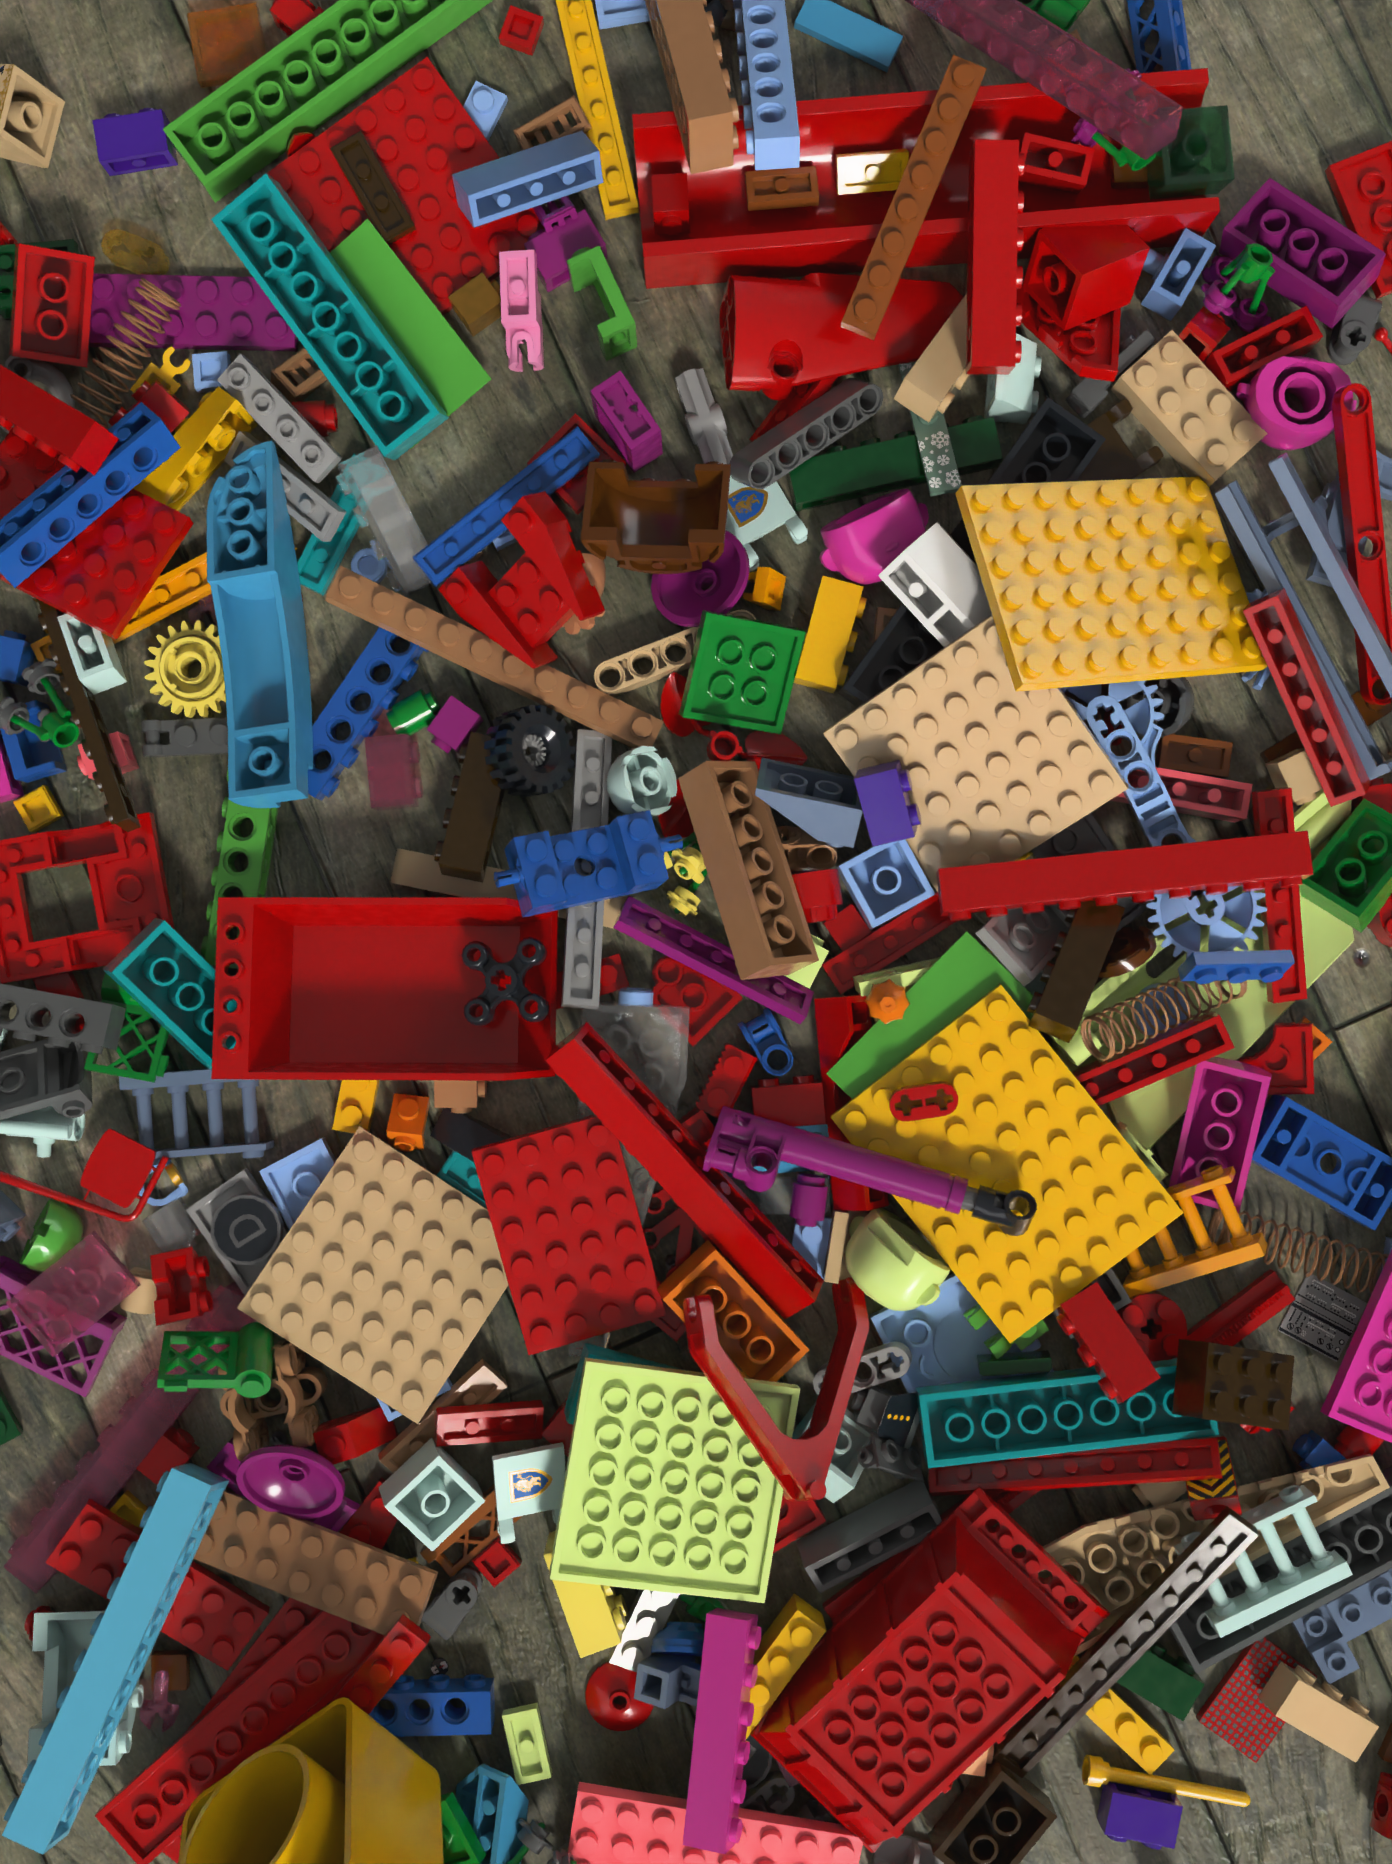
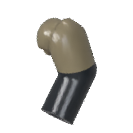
(721, 17)

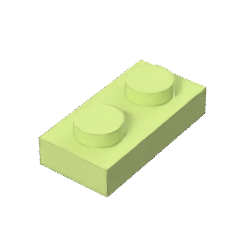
(527, 1743)

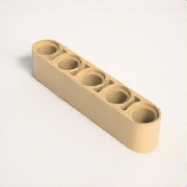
(656, 654)

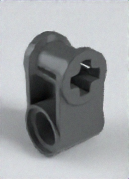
(1354, 330)
(451, 1604)

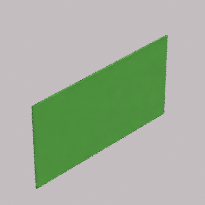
(410, 318)
(936, 999)

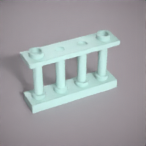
(1292, 1582)

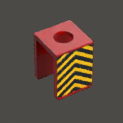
(1212, 1496)

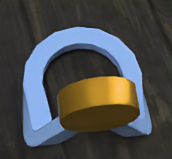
(176, 1178)

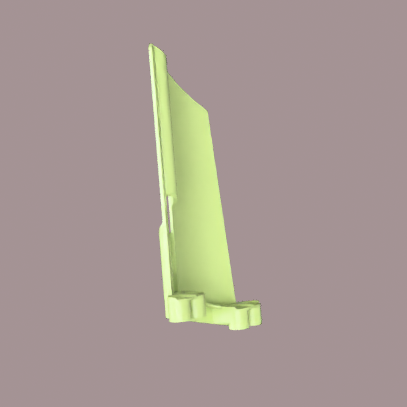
(1154, 1109)

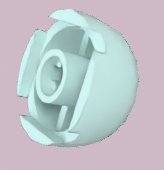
(641, 781)

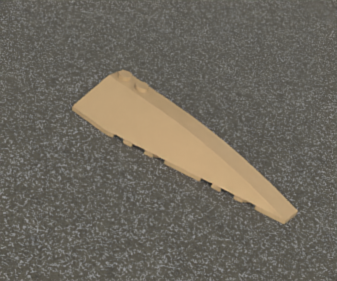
(1128, 1552)

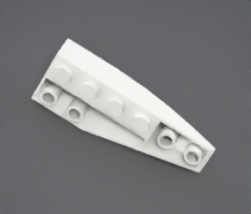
(939, 585)

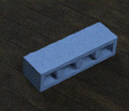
(528, 178)

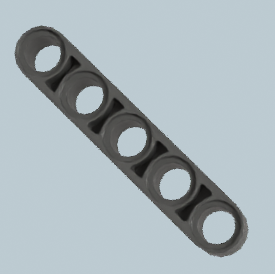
(806, 433)

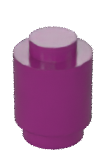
(808, 1199)

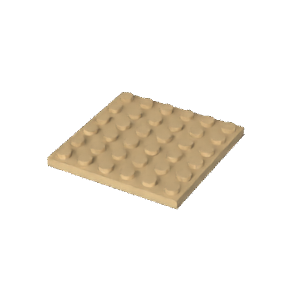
(983, 760)
(383, 1276)

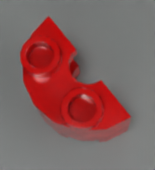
(180, 1285)

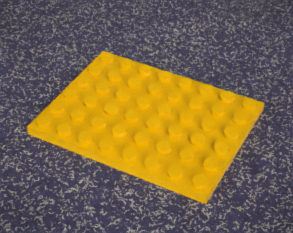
(1109, 581)
(1014, 1128)

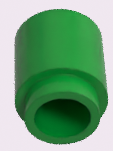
(413, 712)

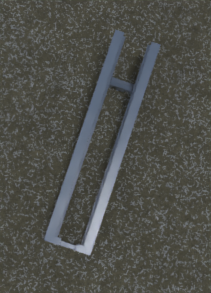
(1313, 521)

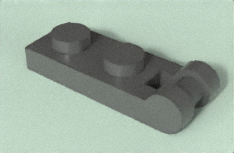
(186, 737)

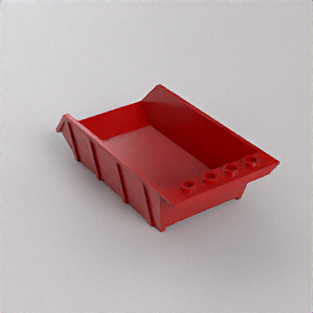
(375, 989)
(928, 1671)

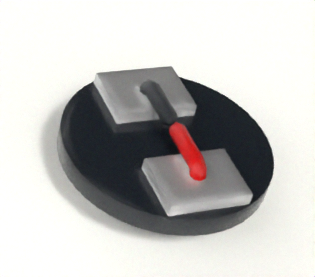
(439, 1666)

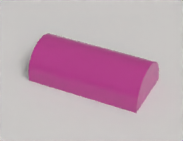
(1221, 1124)

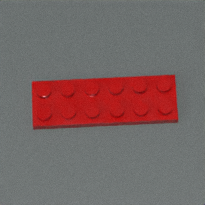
(207, 1612)

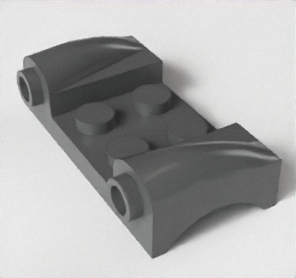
(44, 1077)

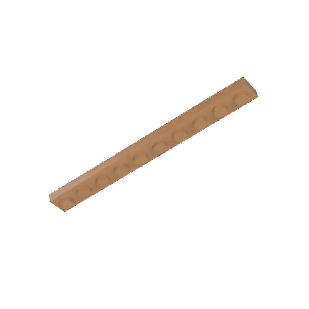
(487, 658)

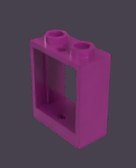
(632, 432)

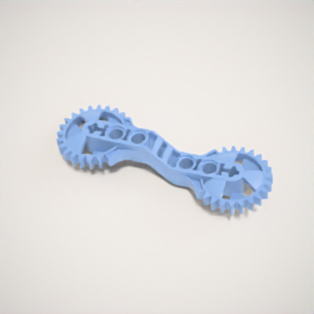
(1159, 817)

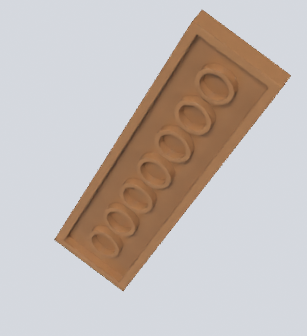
(315, 1565)

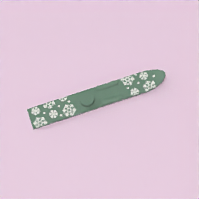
(934, 449)

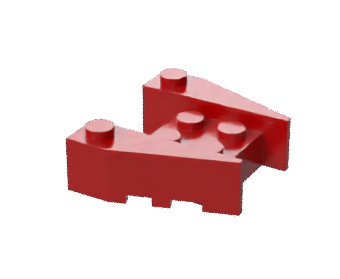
(535, 592)

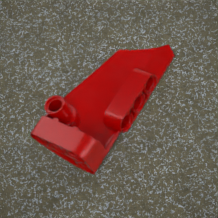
(791, 334)

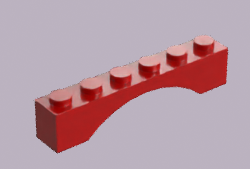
(839, 1026)

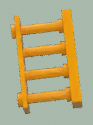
(1208, 1255)

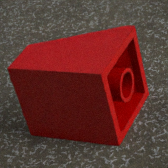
(1084, 271)

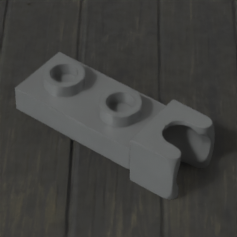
(1092, 392)

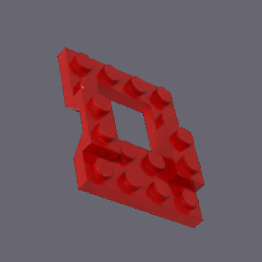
(125, 888)

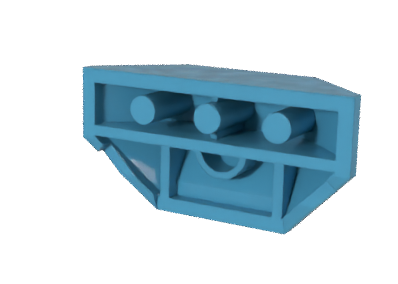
(493, 1810)

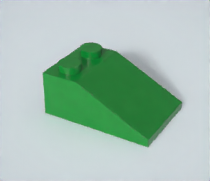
(1354, 868)

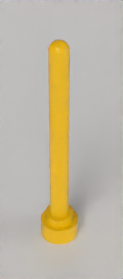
(1098, 1772)

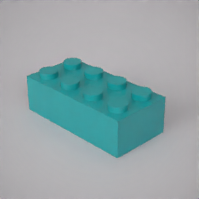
(171, 986)

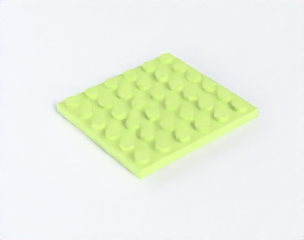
(668, 1485)

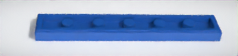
(484, 522)

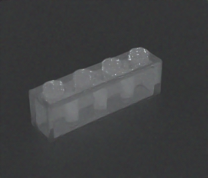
(387, 517)

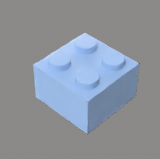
(885, 882)

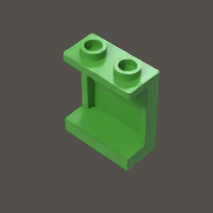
(619, 332)

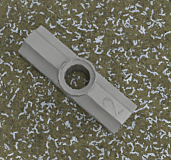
(703, 417)

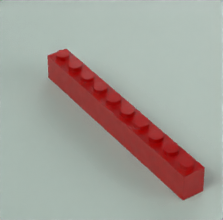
(1125, 873)
(677, 1165)

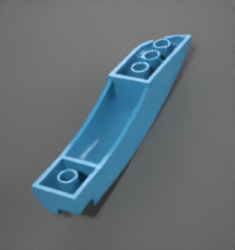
(260, 632)

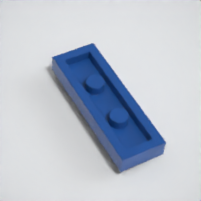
(1236, 966)

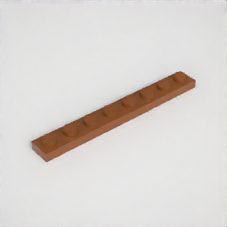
(913, 197)

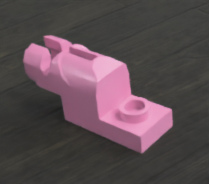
(521, 308)

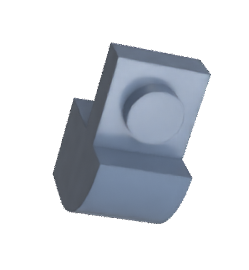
(667, 1679)

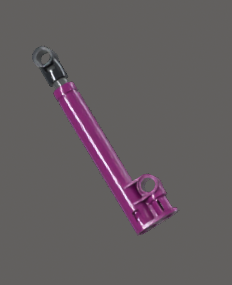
(752, 1141)

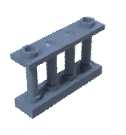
(178, 1084)

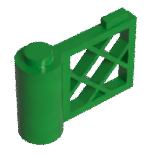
(115, 994)
(247, 1364)

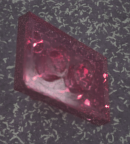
(73, 1293)

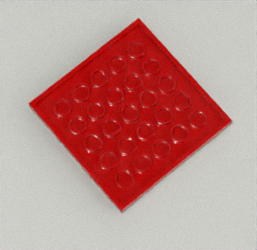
(419, 141)

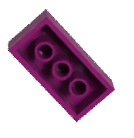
(1312, 253)

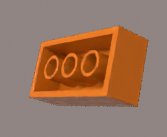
(746, 1325)

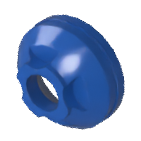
(679, 1639)

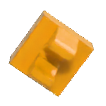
(767, 588)

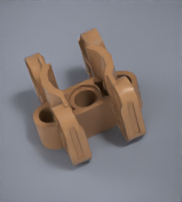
(302, 1420)

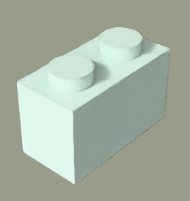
(92, 655)

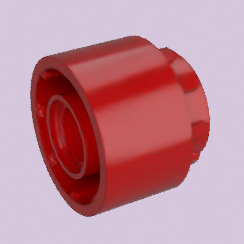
(819, 894)

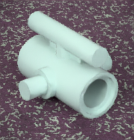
(44, 1127)

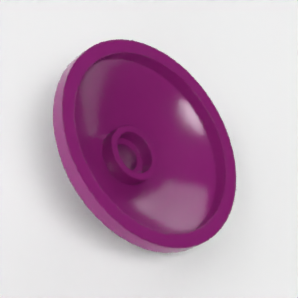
(687, 594)
(291, 1481)

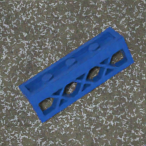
(1172, 36)

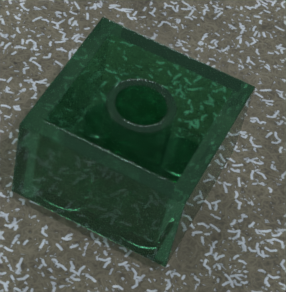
(1198, 157)

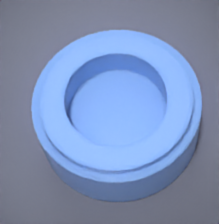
(368, 566)
(635, 996)

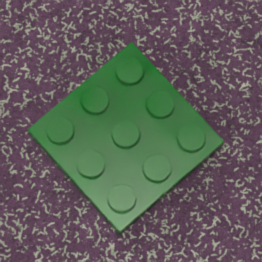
(741, 672)

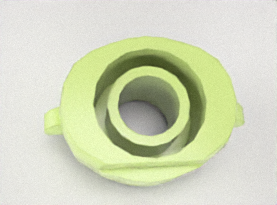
(893, 1262)

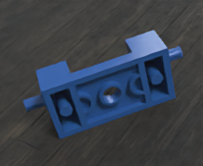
(622, 855)
(1294, 1142)

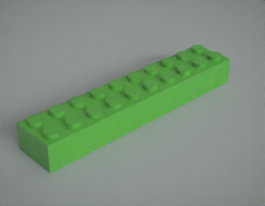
(306, 84)

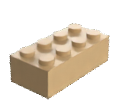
(1188, 409)

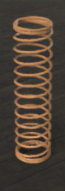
(158, 295)
(1102, 1025)
(1373, 1269)

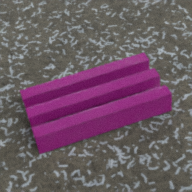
(556, 215)

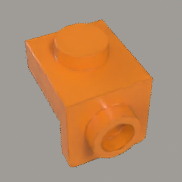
(407, 1122)

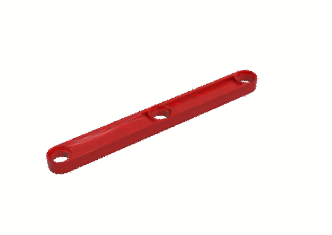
(1363, 519)

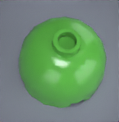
(55, 1234)

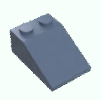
(813, 799)

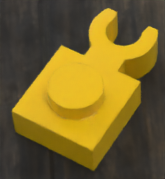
(164, 373)

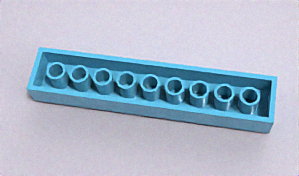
(114, 1659)

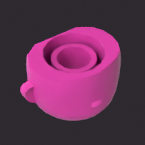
(1311, 383)
(873, 536)

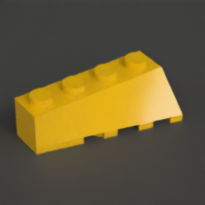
(203, 444)

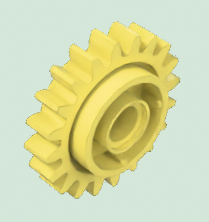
(172, 670)

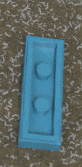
(849, 32)

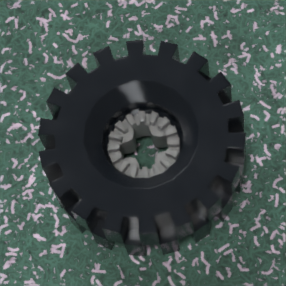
(549, 747)

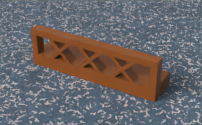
(483, 1513)

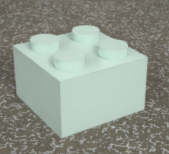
(431, 1494)

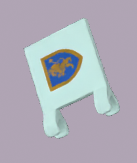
(757, 513)
(527, 1484)

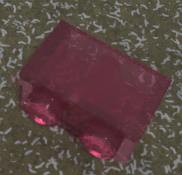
(392, 772)

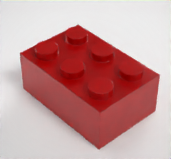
(51, 305)

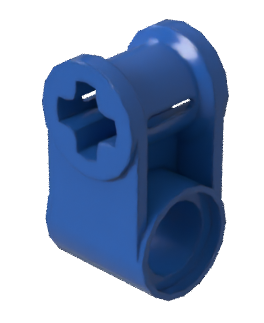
(766, 1040)

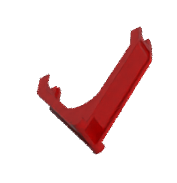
(801, 1462)

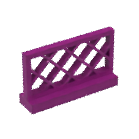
(12, 1280)

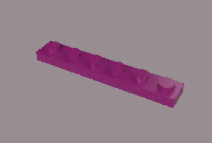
(710, 959)

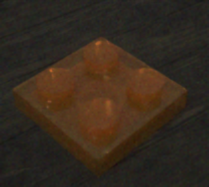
(225, 42)

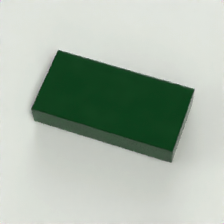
(1014, 1363)

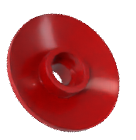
(603, 1687)

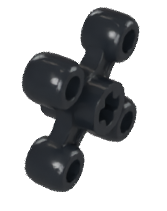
(494, 971)

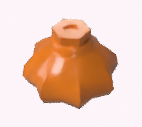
(887, 1001)

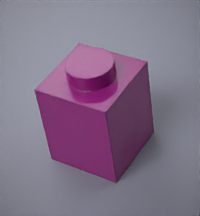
(454, 725)

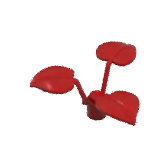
(722, 747)

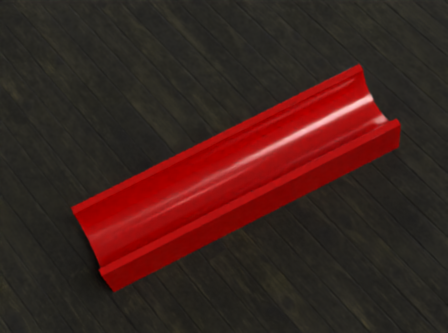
(843, 228)

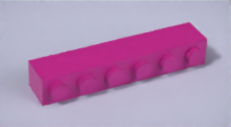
(721, 1731)

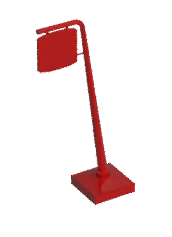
(113, 1171)

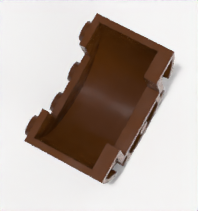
(655, 522)

